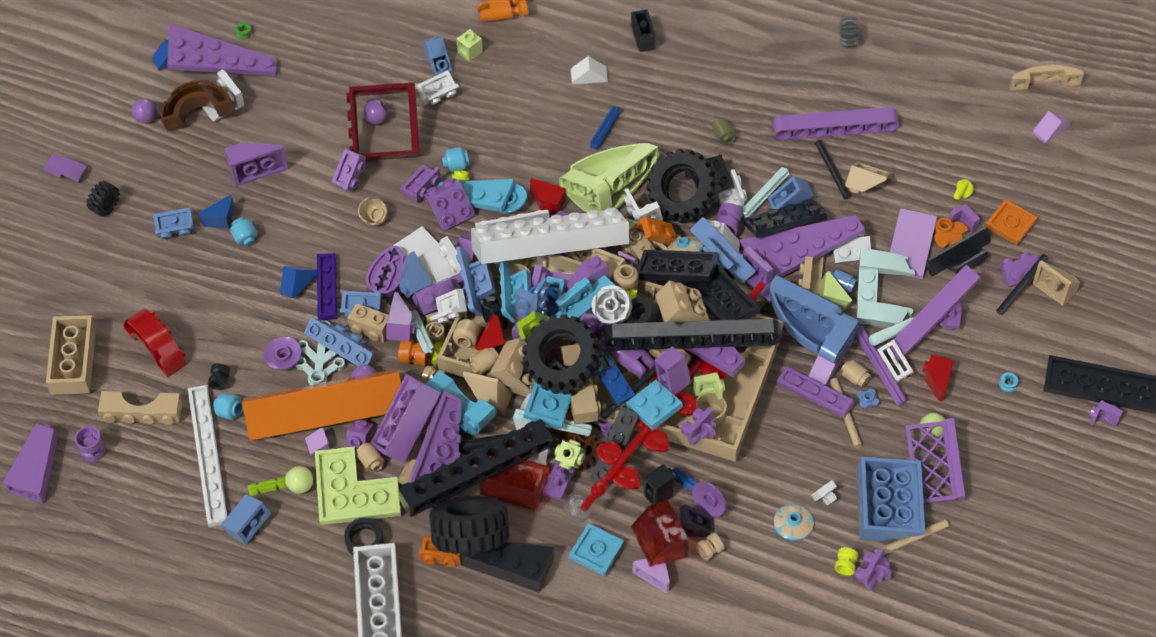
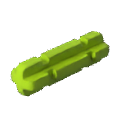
(267, 486)

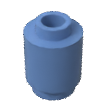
(846, 280)

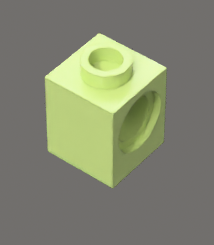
(469, 45)

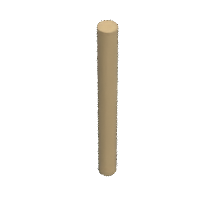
(848, 419)
(908, 540)

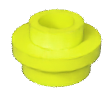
(461, 175)

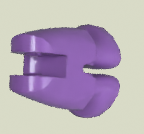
(631, 359)

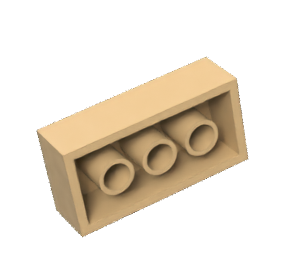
(71, 355)

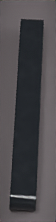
(692, 334)

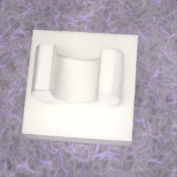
(825, 493)

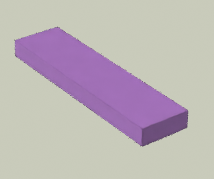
(815, 392)

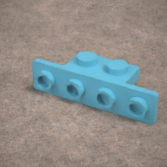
(509, 286)
(580, 297)

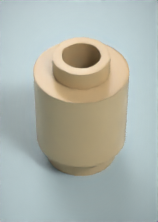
(483, 360)
(855, 373)
(370, 457)

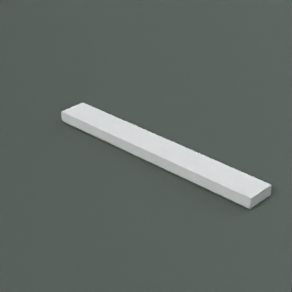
(207, 455)

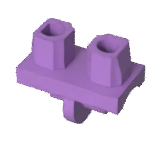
(953, 317)
(701, 428)
(558, 482)
(877, 569)

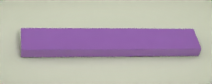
(935, 311)

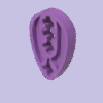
(381, 264)

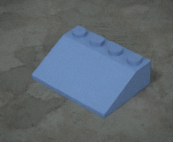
(889, 499)

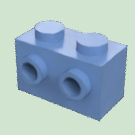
(245, 517)

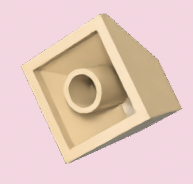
(865, 177)
(1055, 282)
(489, 390)

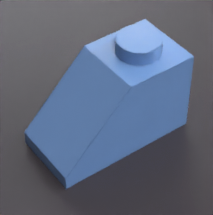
(791, 192)
(412, 276)

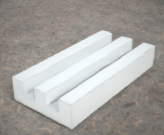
(903, 374)

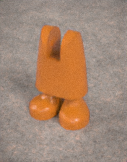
(501, 9)

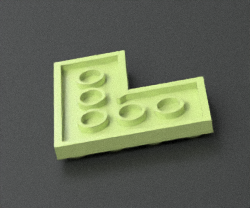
(344, 497)

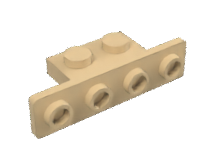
(811, 274)

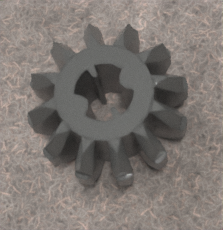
(849, 32)

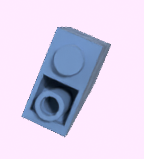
(437, 55)

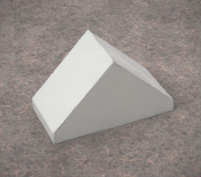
(588, 72)

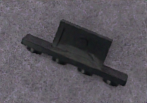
(962, 253)
(618, 433)

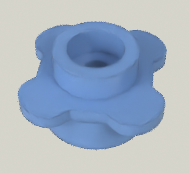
(867, 403)

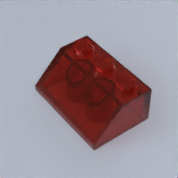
(518, 485)
(660, 534)

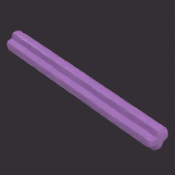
(880, 366)

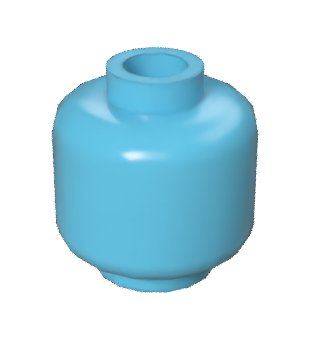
(455, 159)
(243, 231)
(228, 406)

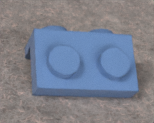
(173, 222)
(367, 299)

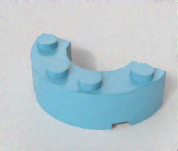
(473, 415)

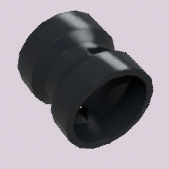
(218, 376)

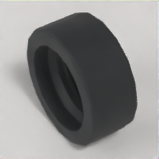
(359, 524)

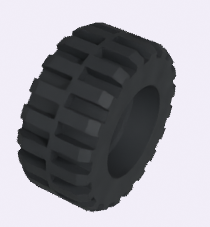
(671, 166)
(551, 332)
(469, 524)

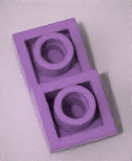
(64, 166)

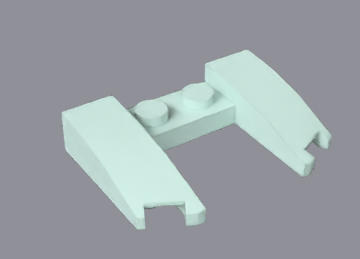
(868, 309)

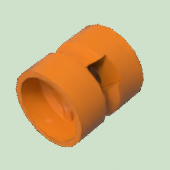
(412, 352)

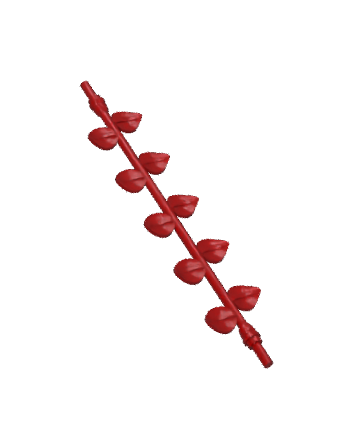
(654, 440)

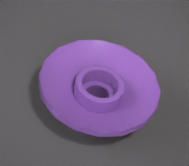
(282, 347)
(709, 499)

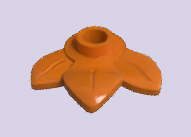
(950, 234)

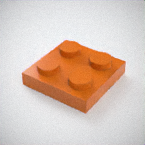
(1011, 222)

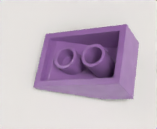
(255, 161)

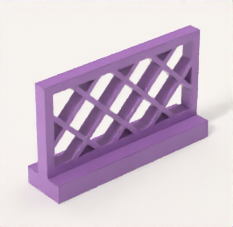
(953, 459)

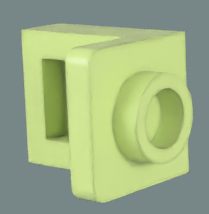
(708, 384)

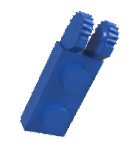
(615, 382)

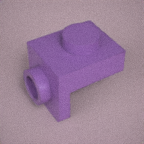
(966, 216)
(1105, 412)
(358, 433)

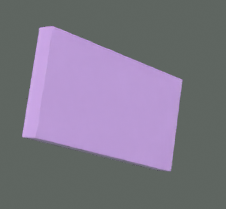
(913, 239)

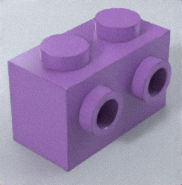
(672, 370)

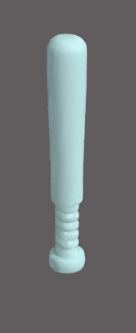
(888, 333)

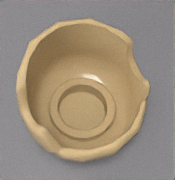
(373, 211)

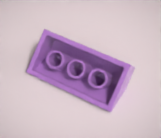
(405, 419)

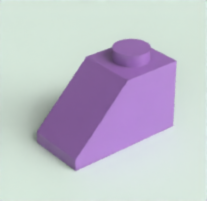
(591, 269)

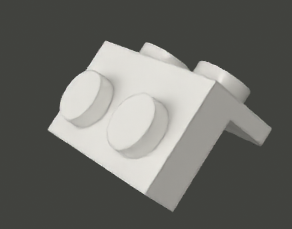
(437, 88)
(734, 195)
(851, 250)
(450, 306)

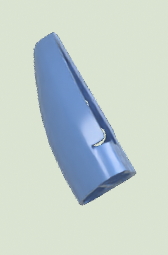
(813, 320)

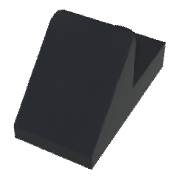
(695, 522)

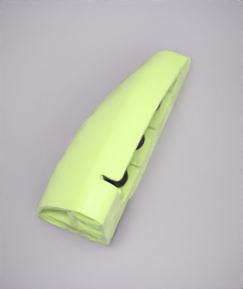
(601, 178)

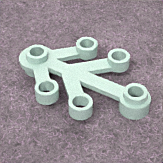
(319, 360)

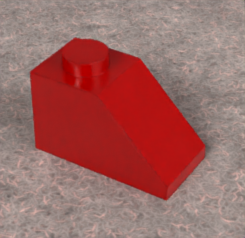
(547, 195)
(937, 374)

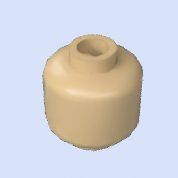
(626, 277)
(466, 333)

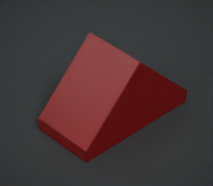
(491, 335)

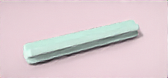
(765, 192)
(421, 333)
(568, 425)

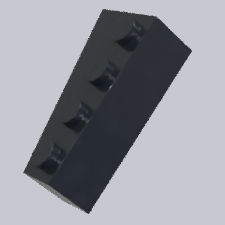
(514, 563)

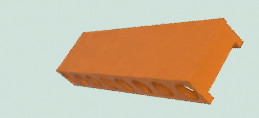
(320, 404)

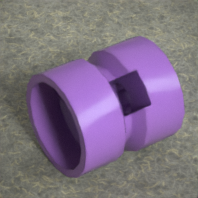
(730, 215)
(90, 444)

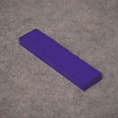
(326, 287)

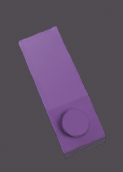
(399, 321)

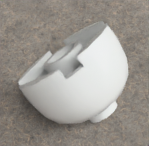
(612, 305)

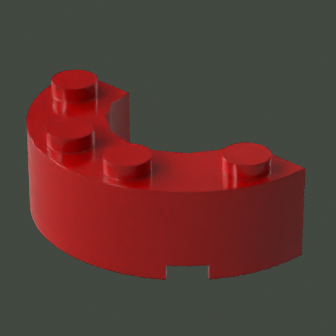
(157, 340)

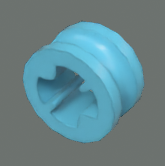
(1007, 387)

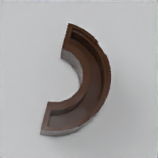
(191, 96)

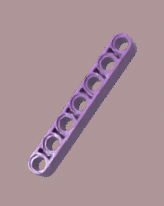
(835, 123)

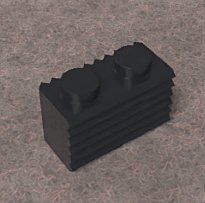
(643, 30)
(659, 485)

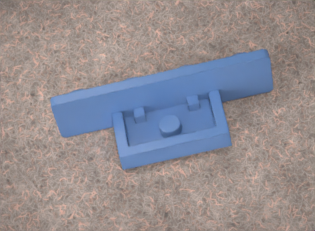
(728, 256)
(477, 280)
(528, 302)
(340, 340)

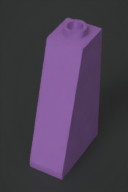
(33, 465)

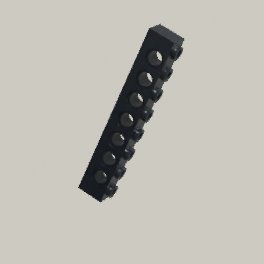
(470, 476)

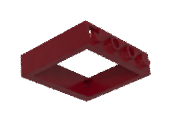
(380, 90)

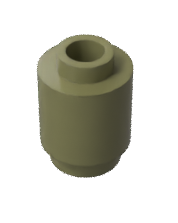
(723, 130)

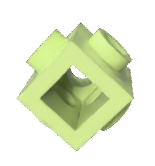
(576, 457)

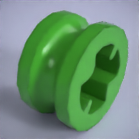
(245, 34)

